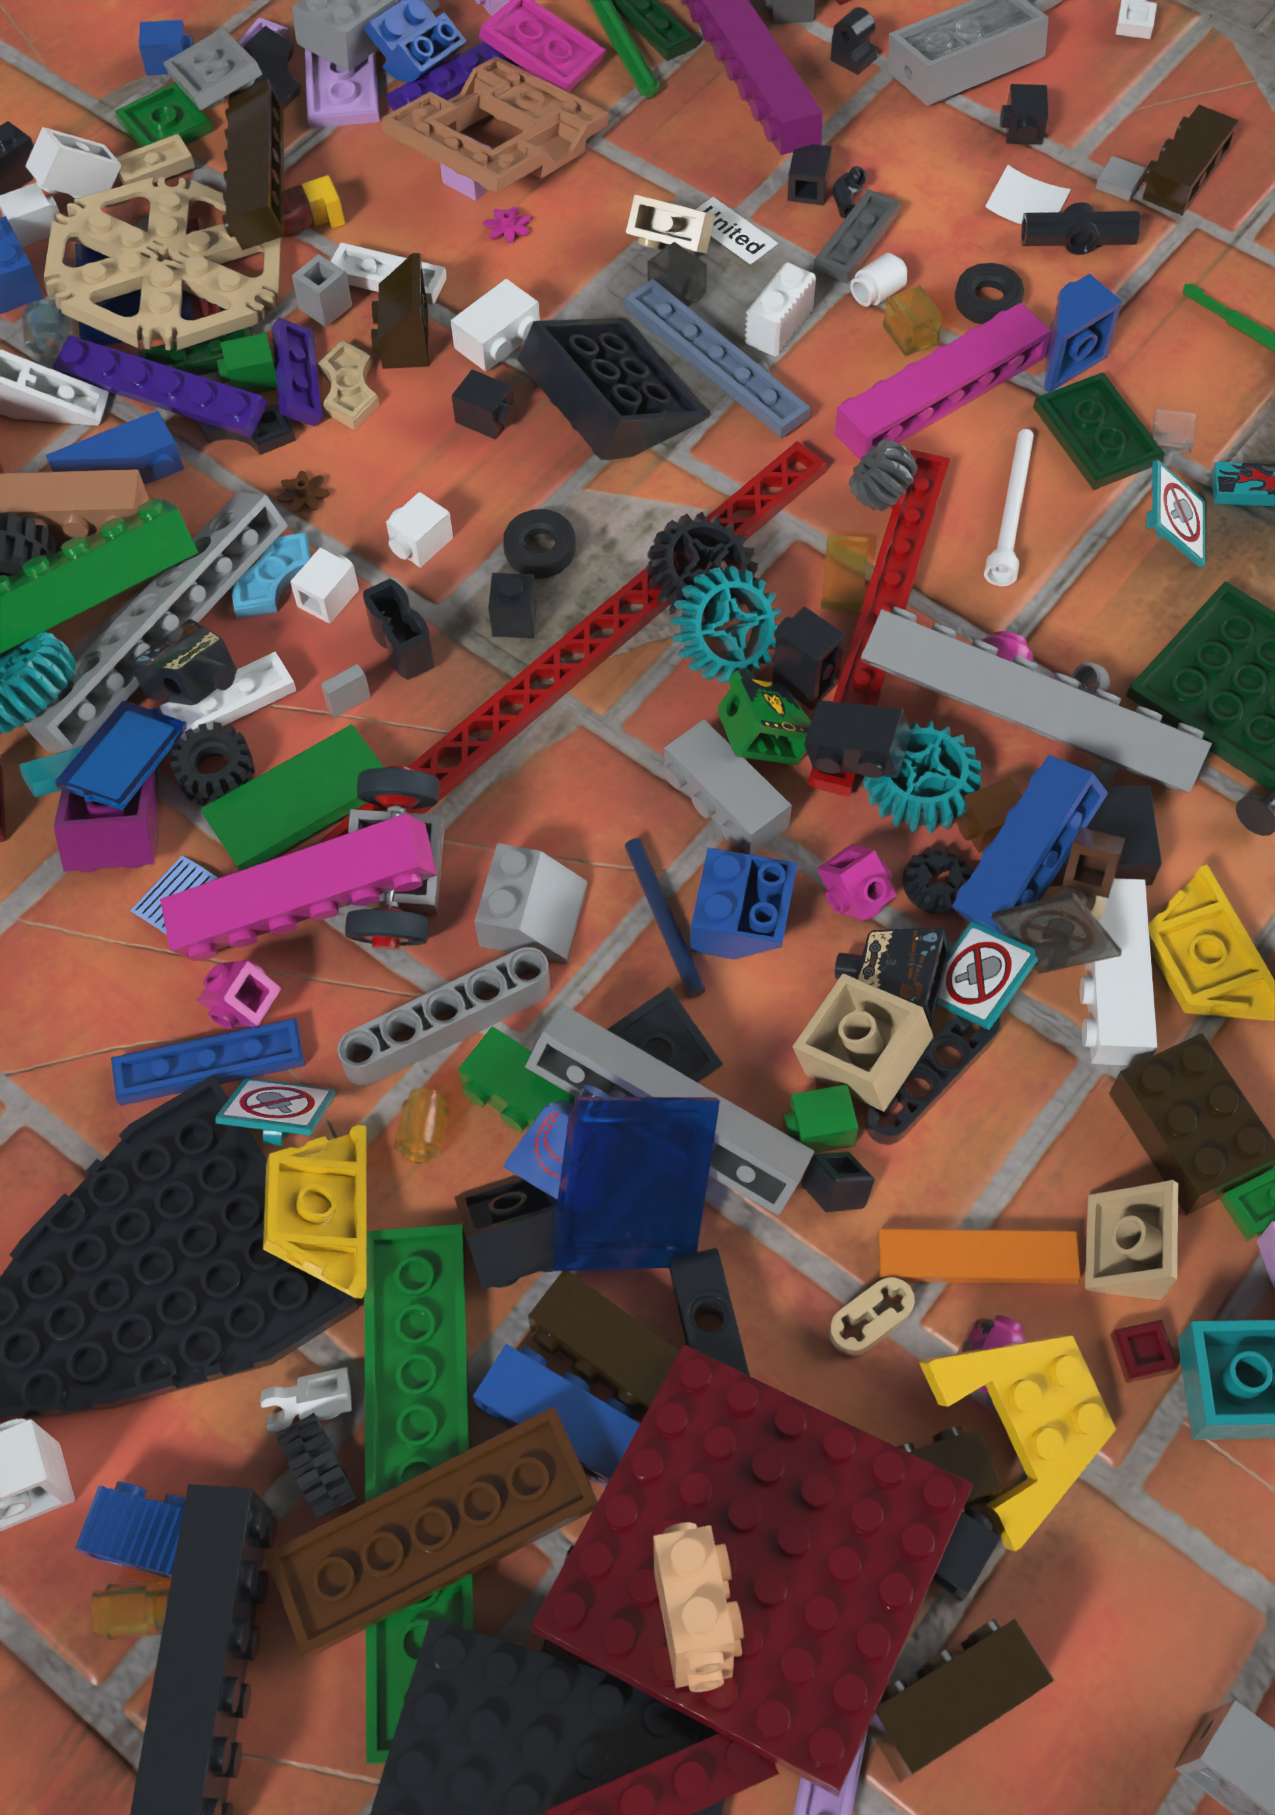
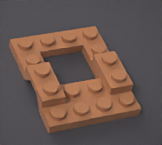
(550, 121)

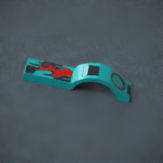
(1243, 483)

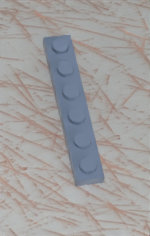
(717, 358)

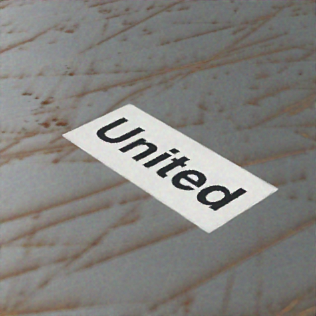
(737, 232)

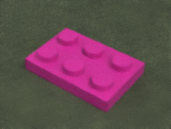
(542, 43)

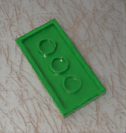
(291, 799)

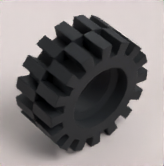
(208, 744)
(316, 1466)

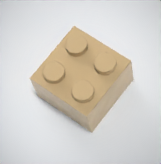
(863, 1041)

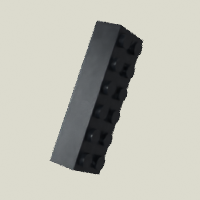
(205, 1654)

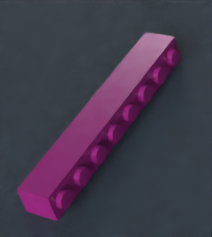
(760, 72)

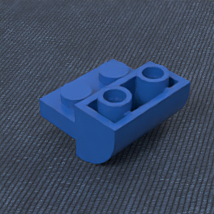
(413, 39)

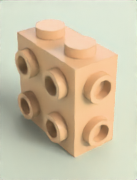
(692, 1593)

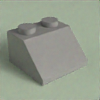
(529, 903)

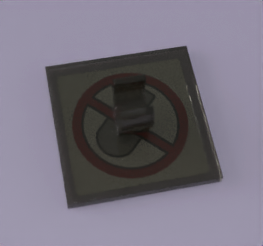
(1059, 931)

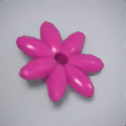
(507, 224)

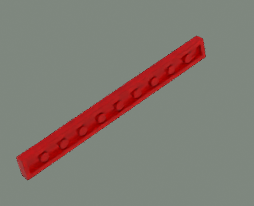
(888, 588)

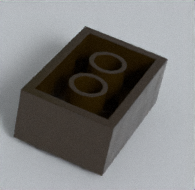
(1194, 1122)
(957, 1696)

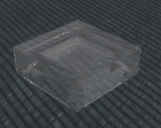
(1174, 430)

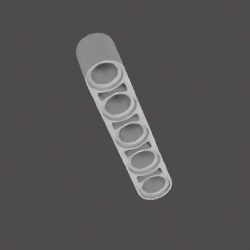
(435, 1035)

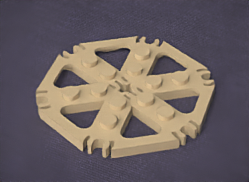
(158, 263)

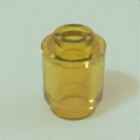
(422, 1126)
(129, 1609)

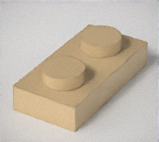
(155, 160)

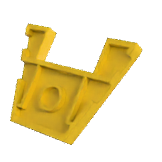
(1048, 1414)

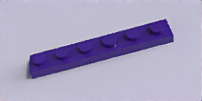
(161, 386)

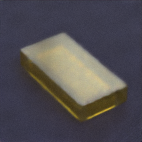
(844, 573)

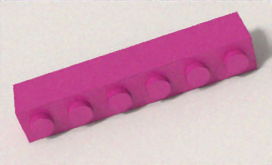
(943, 381)
(299, 888)

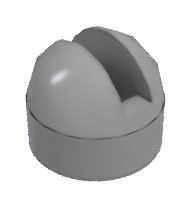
(1091, 673)

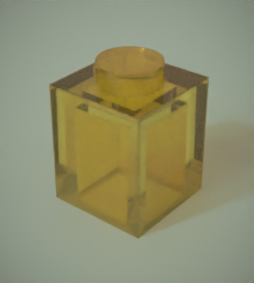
(912, 320)

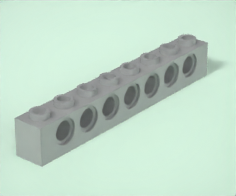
(177, 594)

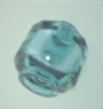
(45, 328)

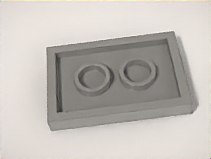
(212, 69)

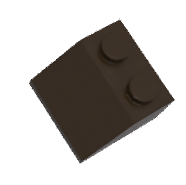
(402, 317)

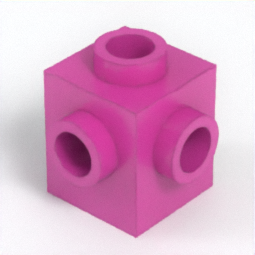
(857, 882)
(238, 994)

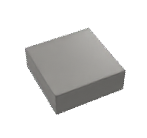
(1120, 178)
(345, 690)

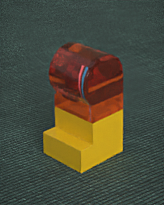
(311, 206)

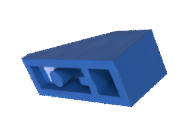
(133, 445)

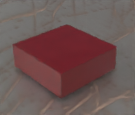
(1143, 1351)

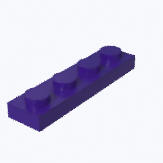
(446, 79)

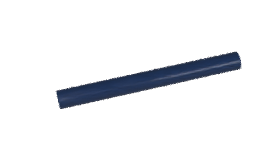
(664, 918)

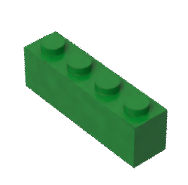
(498, 1077)

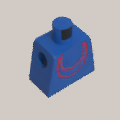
(541, 1150)

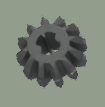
(883, 475)

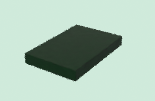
(1098, 430)

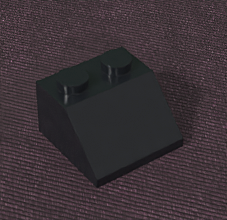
(508, 1230)

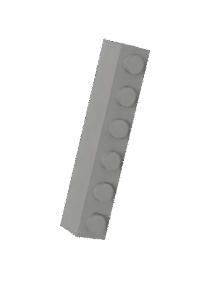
(746, 1150)

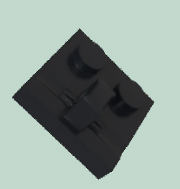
(670, 1035)

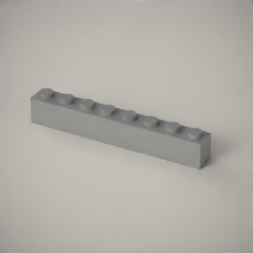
(1036, 701)

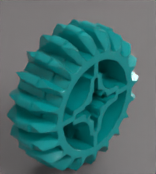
(721, 610)
(32, 678)
(936, 794)

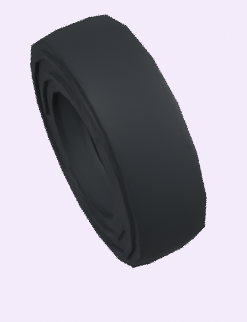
(991, 276)
(539, 522)

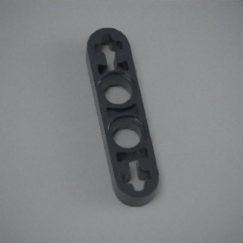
(938, 1076)

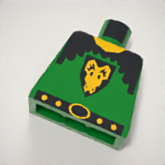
(763, 720)

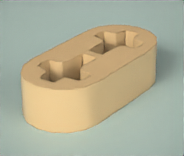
(865, 1307)

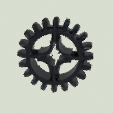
(697, 545)

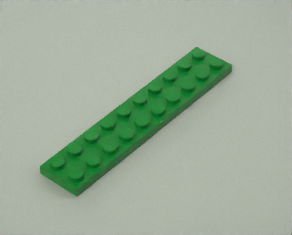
(411, 1425)

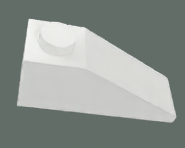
(46, 395)

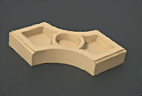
(349, 397)

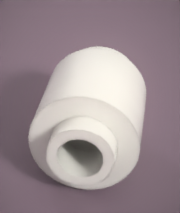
(879, 280)

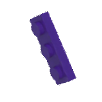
(296, 372)

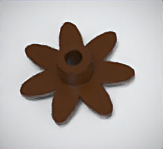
(303, 491)

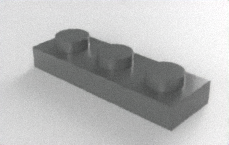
(857, 236)

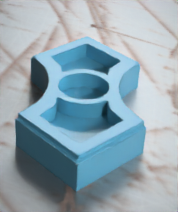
(263, 583)

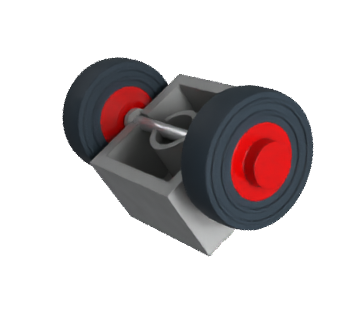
(390, 921)

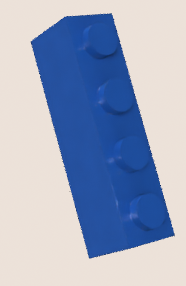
(1032, 842)
(523, 1387)

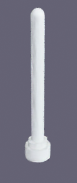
(1002, 564)

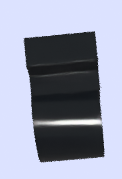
(852, 41)

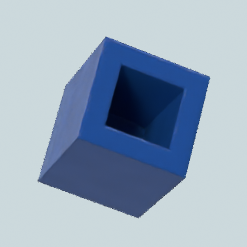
(161, 42)

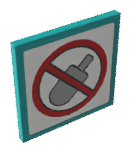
(1177, 514)
(984, 974)
(276, 1108)

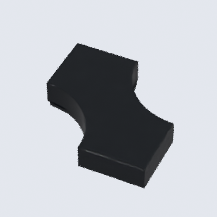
(272, 56)
(271, 432)

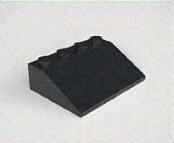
(608, 385)

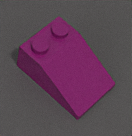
(104, 837)

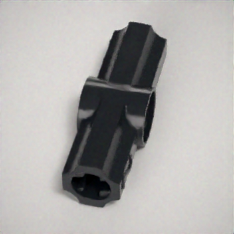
(1080, 228)

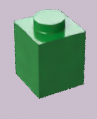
(248, 364)
(822, 1119)

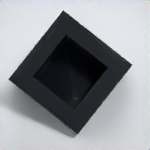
(837, 1182)

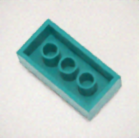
(1229, 1378)

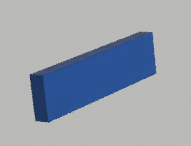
(226, 1055)

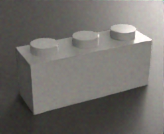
(726, 788)

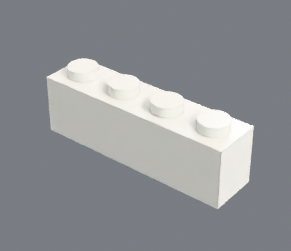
(1121, 988)

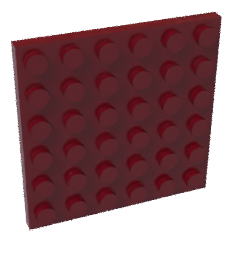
(823, 1549)

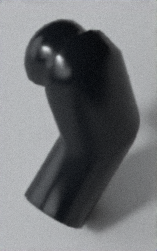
(847, 188)

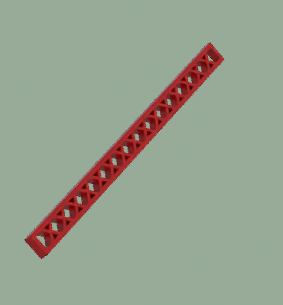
(596, 651)

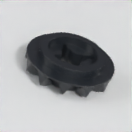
(918, 875)

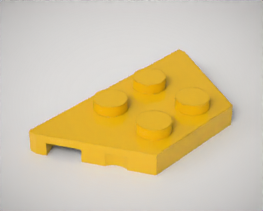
(1210, 954)
(320, 1209)

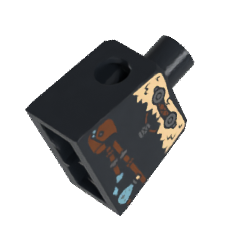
(185, 666)
(901, 963)

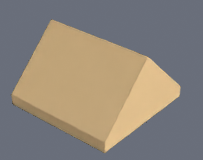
(1133, 1241)

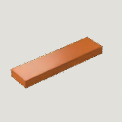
(979, 1256)

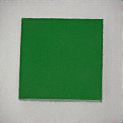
(162, 116)

